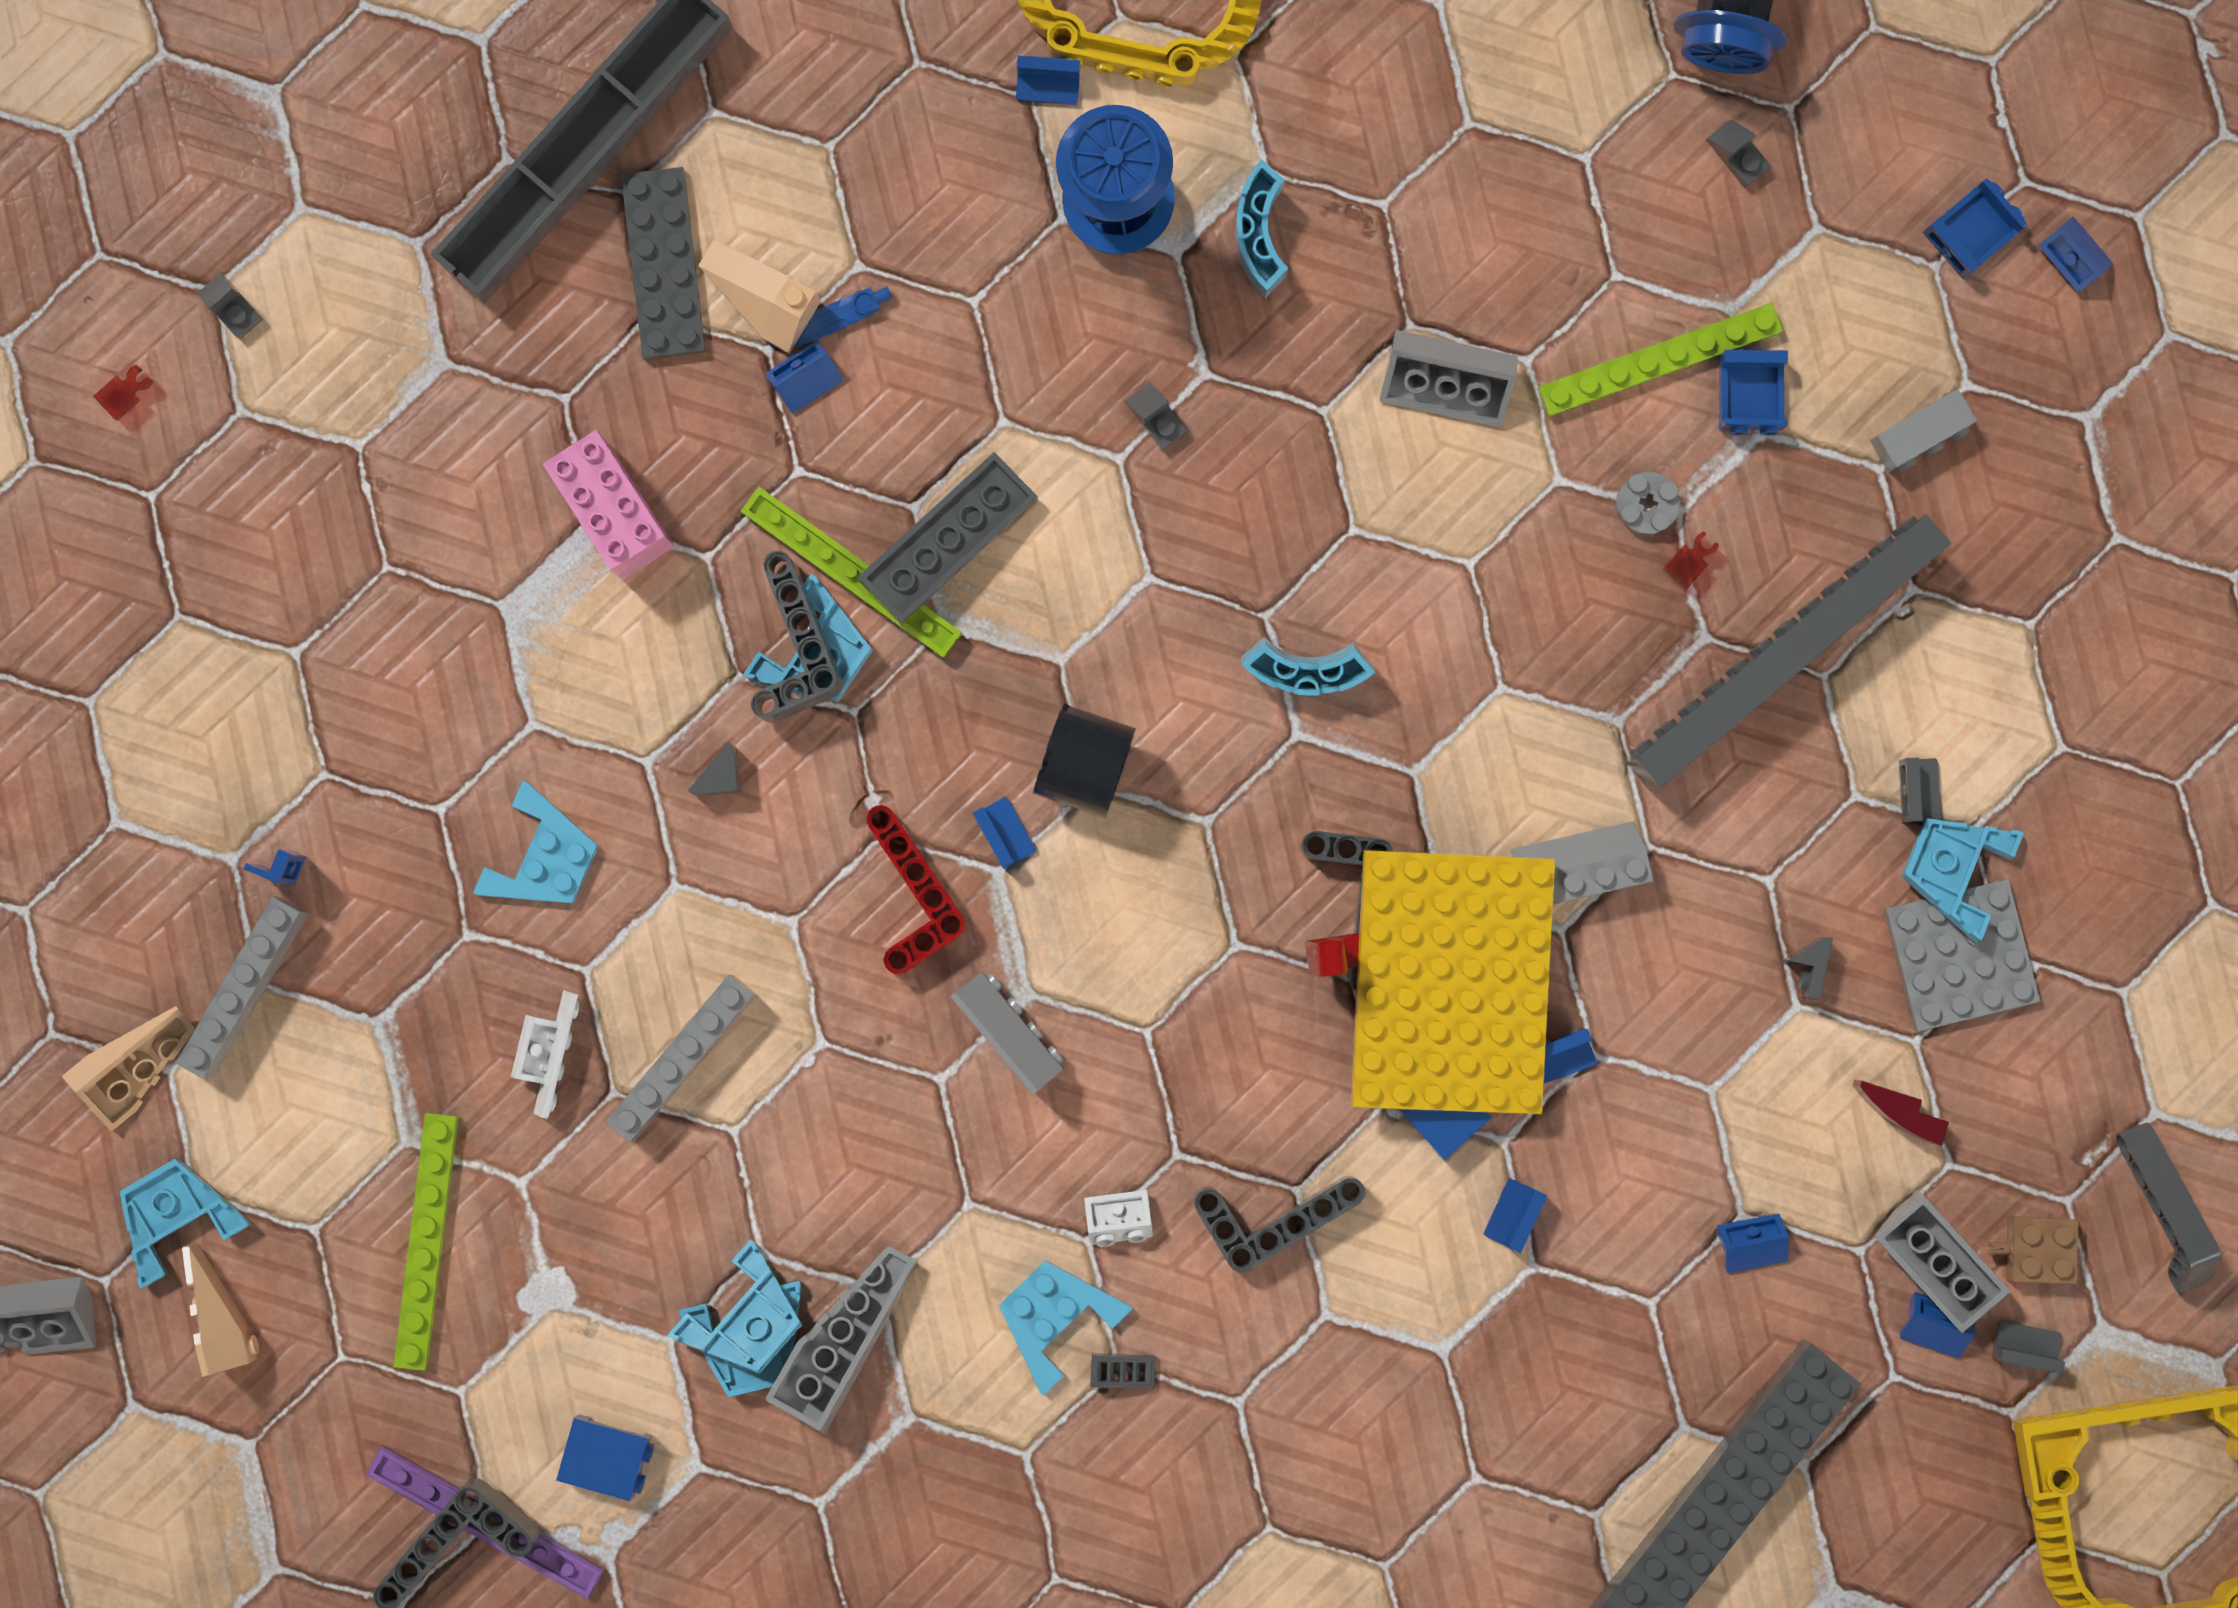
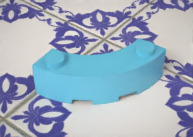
(1251, 230)
(1307, 674)

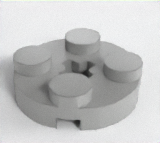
(1663, 494)

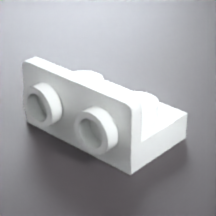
(1118, 1218)

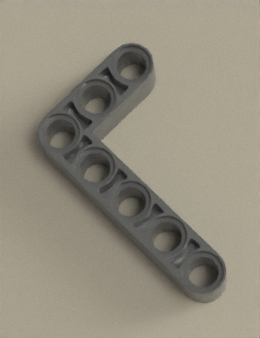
(803, 642)
(1330, 854)
(1277, 1225)
(2195, 1248)
(444, 1534)

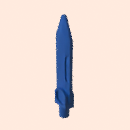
(842, 314)

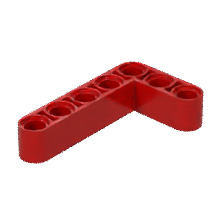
(919, 889)
(1332, 954)

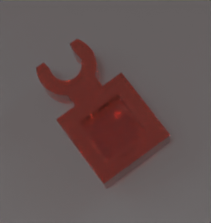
(119, 396)
(1688, 563)

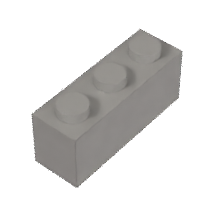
(1924, 432)

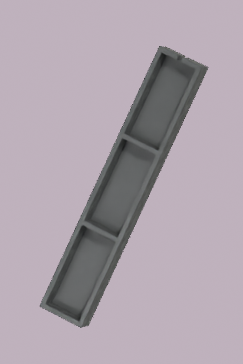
(580, 143)
(1788, 653)
(1733, 1484)

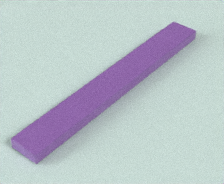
(435, 1492)

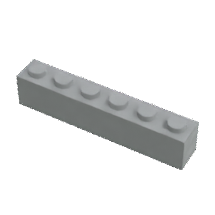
(242, 988)
(681, 1058)

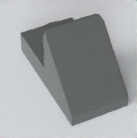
(1737, 151)
(230, 306)
(1156, 416)
(1816, 958)

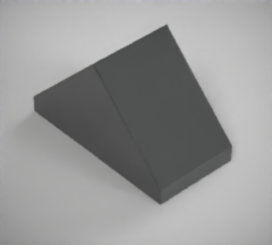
(720, 775)

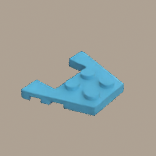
(844, 639)
(554, 861)
(1944, 863)
(166, 1203)
(1045, 1307)
(755, 1325)
(734, 1378)

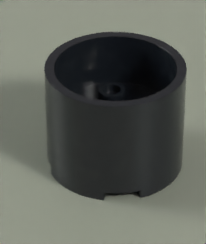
(1084, 760)

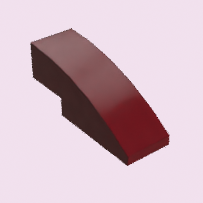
(1903, 1112)

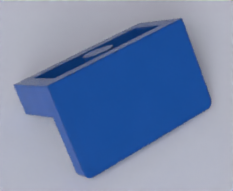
(1047, 80)
(2076, 254)
(804, 376)
(1004, 832)
(284, 869)
(1568, 1055)
(1514, 1215)
(1754, 1243)
(1933, 1329)

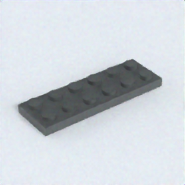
(663, 263)
(947, 538)

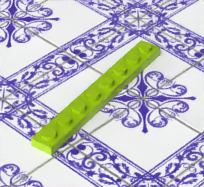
(1659, 359)
(842, 566)
(426, 1241)

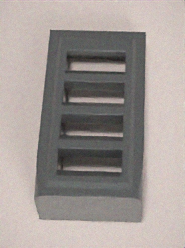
(1096, 1361)

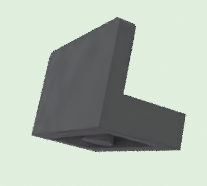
(1919, 789)
(2028, 1347)

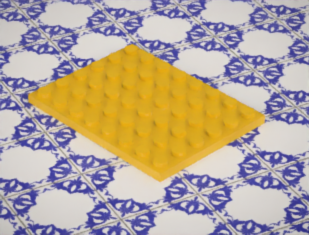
(1452, 982)

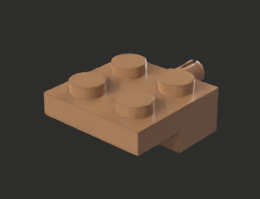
(2039, 1250)

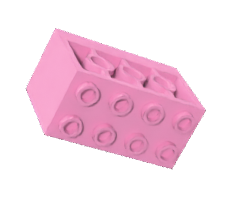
(608, 505)

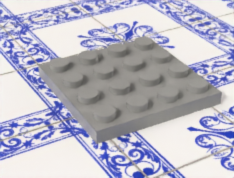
(1951, 975)

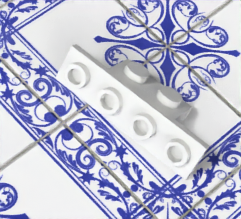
(542, 1052)

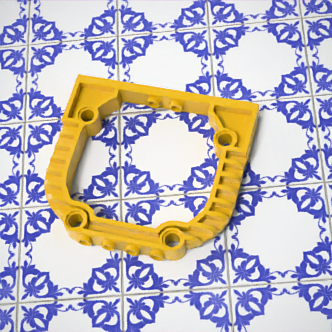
(1140, 59)
(2053, 1443)

